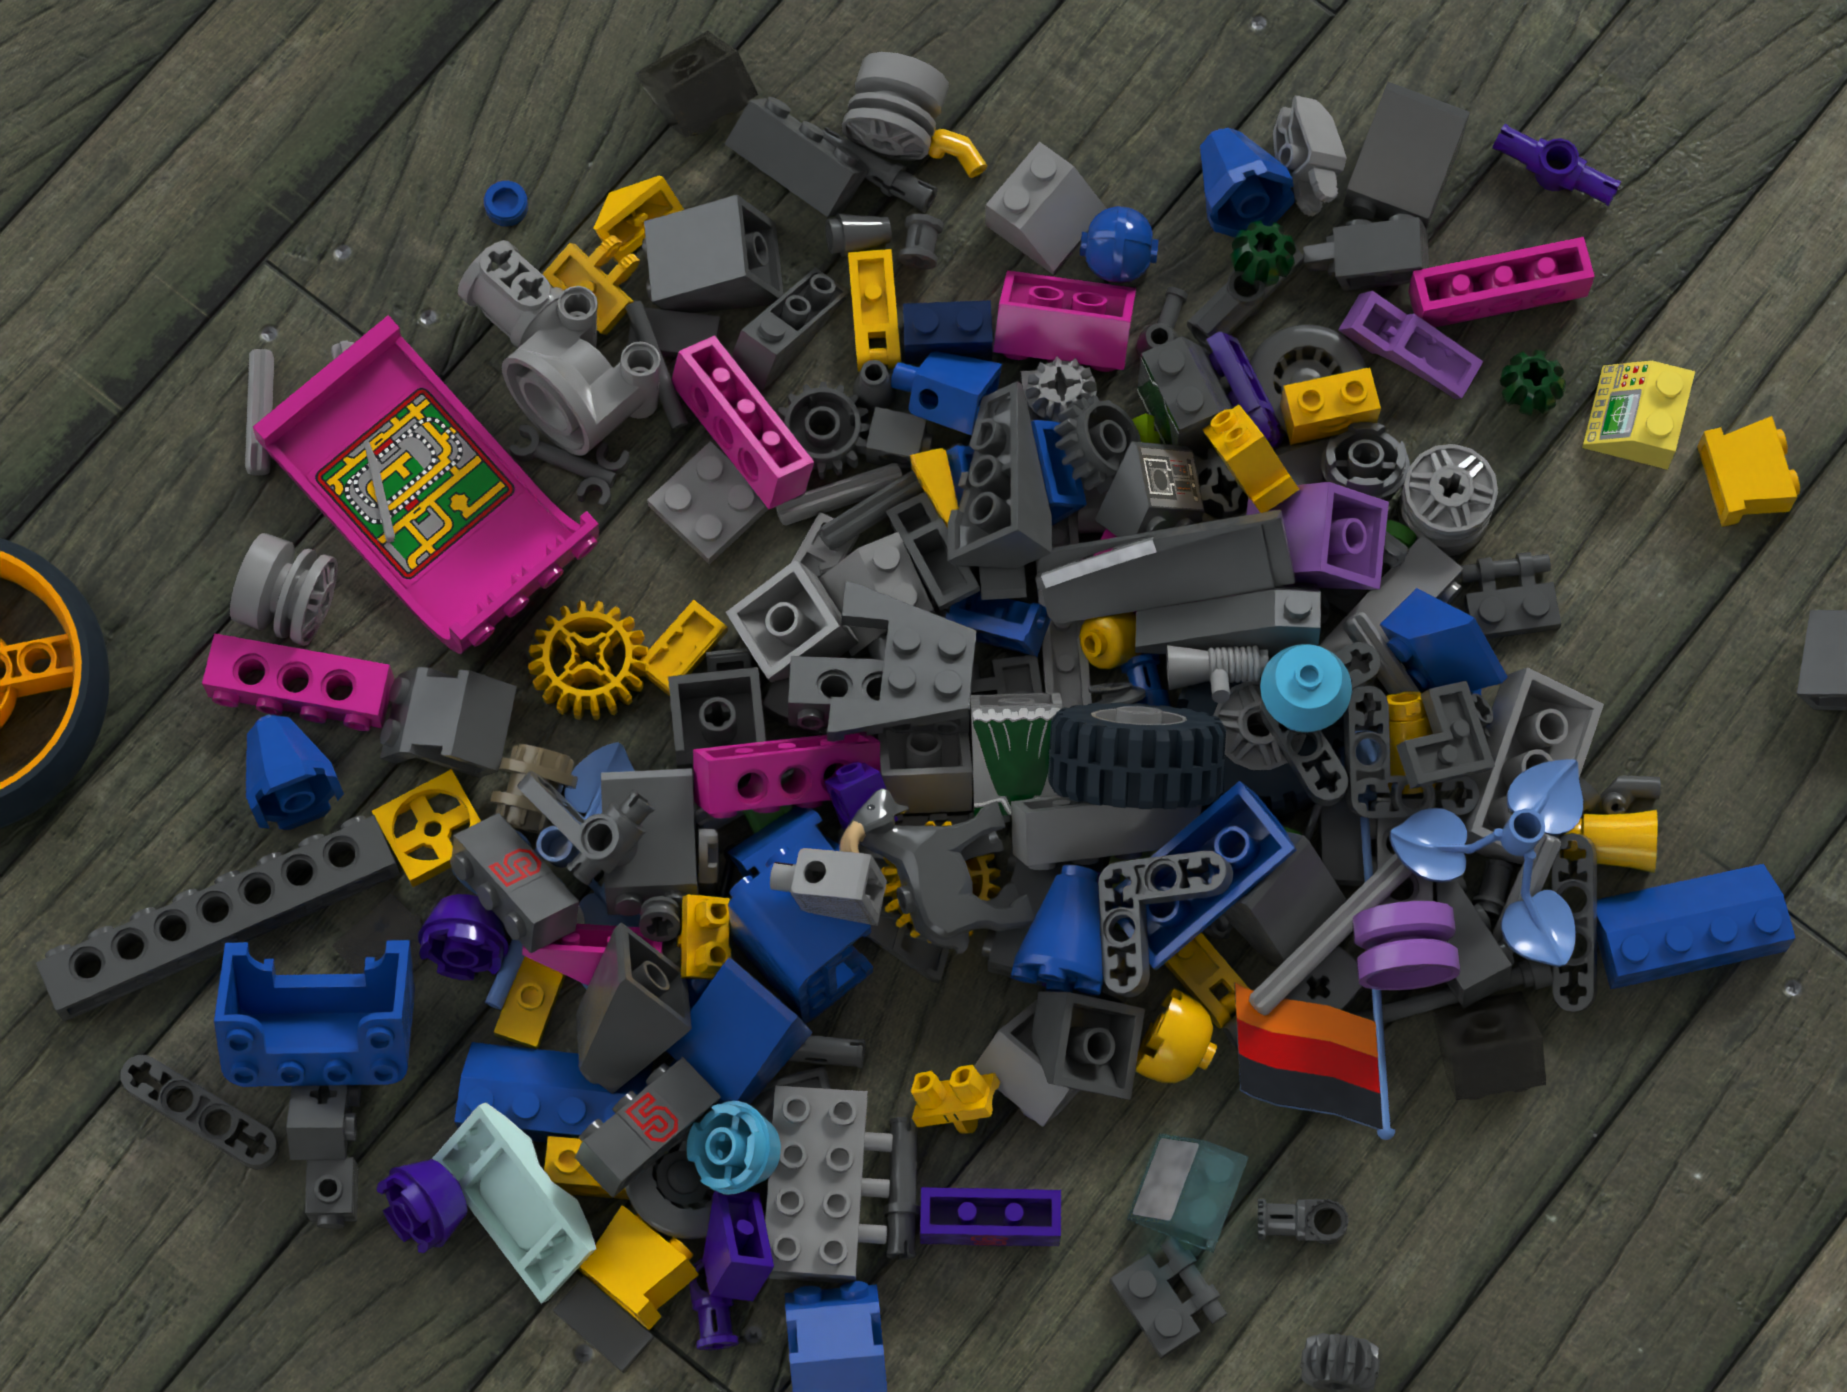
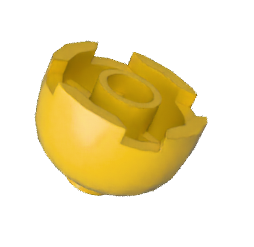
(1176, 1040)

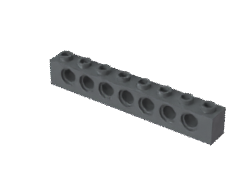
(205, 939)

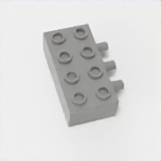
(820, 1184)

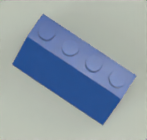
(1242, 833)
(1692, 926)
(537, 1090)

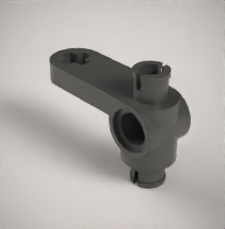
(589, 833)

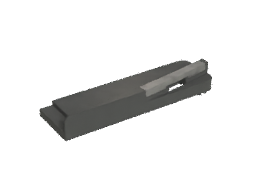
(1166, 567)

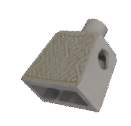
(833, 884)

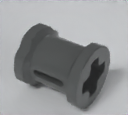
(921, 241)

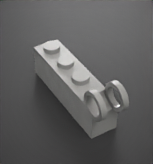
(1423, 568)
(1080, 832)

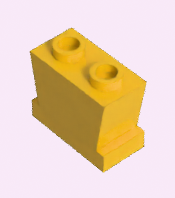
(1250, 458)
(1748, 471)
(638, 1266)

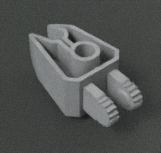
(1311, 151)

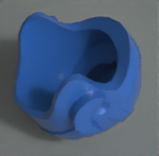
(1119, 245)

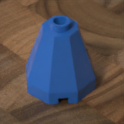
(1242, 182)
(287, 775)

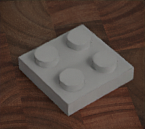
(708, 503)

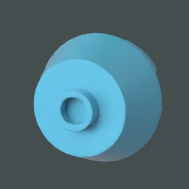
(1306, 687)
(733, 1147)

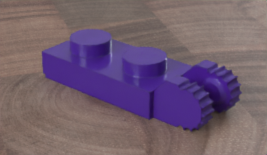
(1246, 390)

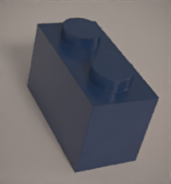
(947, 327)

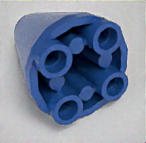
(1065, 937)

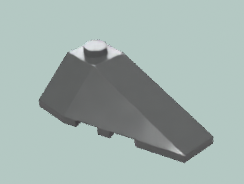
(1004, 499)
(1261, 618)

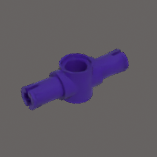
(1576, 174)

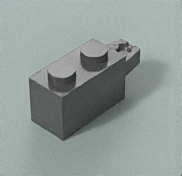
(1372, 253)

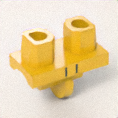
(703, 936)
(955, 1100)

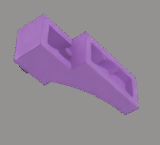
(1410, 343)

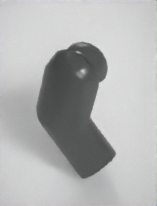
(1625, 790)

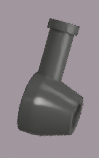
(1166, 321)

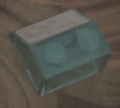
(1188, 1189)

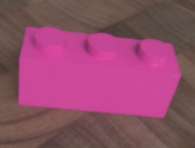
(1064, 319)

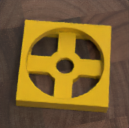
(416, 800)

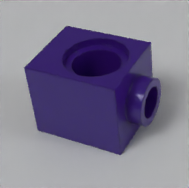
(852, 789)

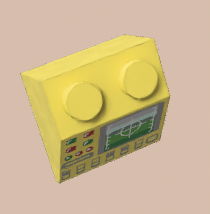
(1639, 411)

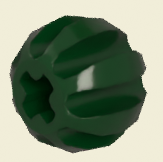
(1263, 253)
(1529, 371)

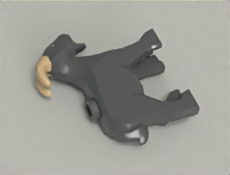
(935, 873)

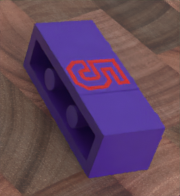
(990, 1217)

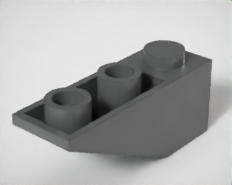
(787, 327)
(1482, 960)

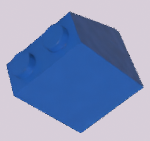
(739, 1035)

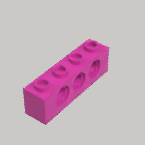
(1502, 283)
(742, 422)
(235, 657)
(721, 768)

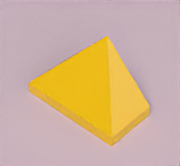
(629, 208)

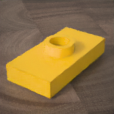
(683, 645)
(529, 1004)

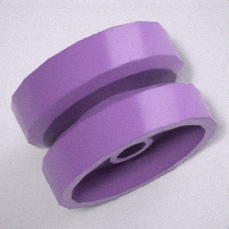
(1406, 945)

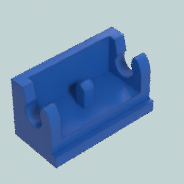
(1003, 622)

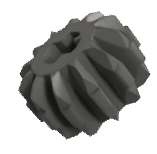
(1340, 1363)

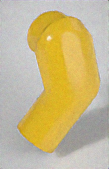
(959, 146)

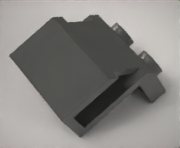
(1825, 661)
(448, 720)

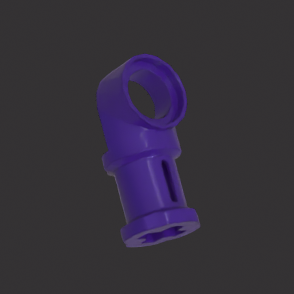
(706, 1307)

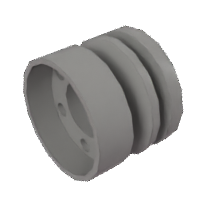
(895, 106)
(1451, 522)
(283, 589)

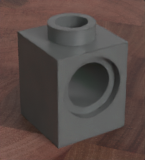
(896, 437)

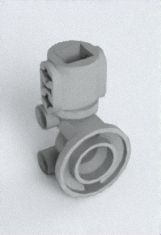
(556, 367)

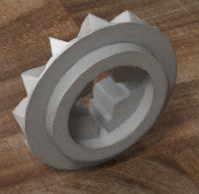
(1044, 398)

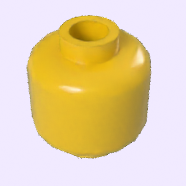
(1109, 640)

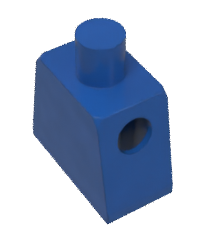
(948, 388)

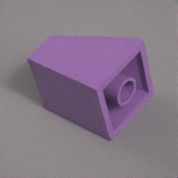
(1334, 535)

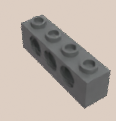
(818, 677)

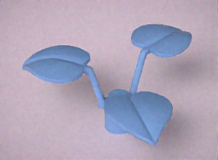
(586, 799)
(1542, 801)

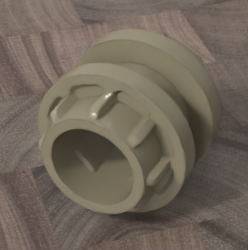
(513, 804)

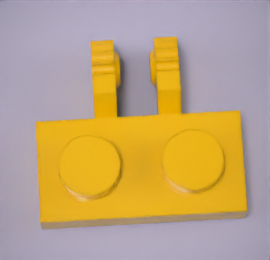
(577, 269)

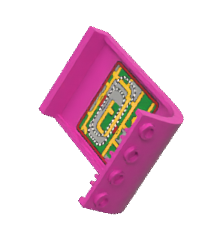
(462, 511)

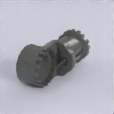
(1298, 1220)

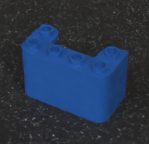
(797, 952)
(314, 1024)

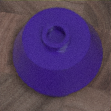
(463, 938)
(423, 1203)

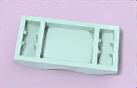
(516, 1201)

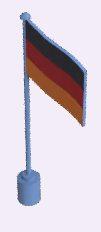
(1313, 1052)

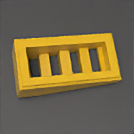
(936, 480)

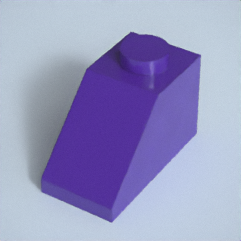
(737, 1246)

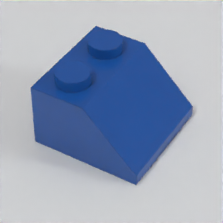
(1440, 644)

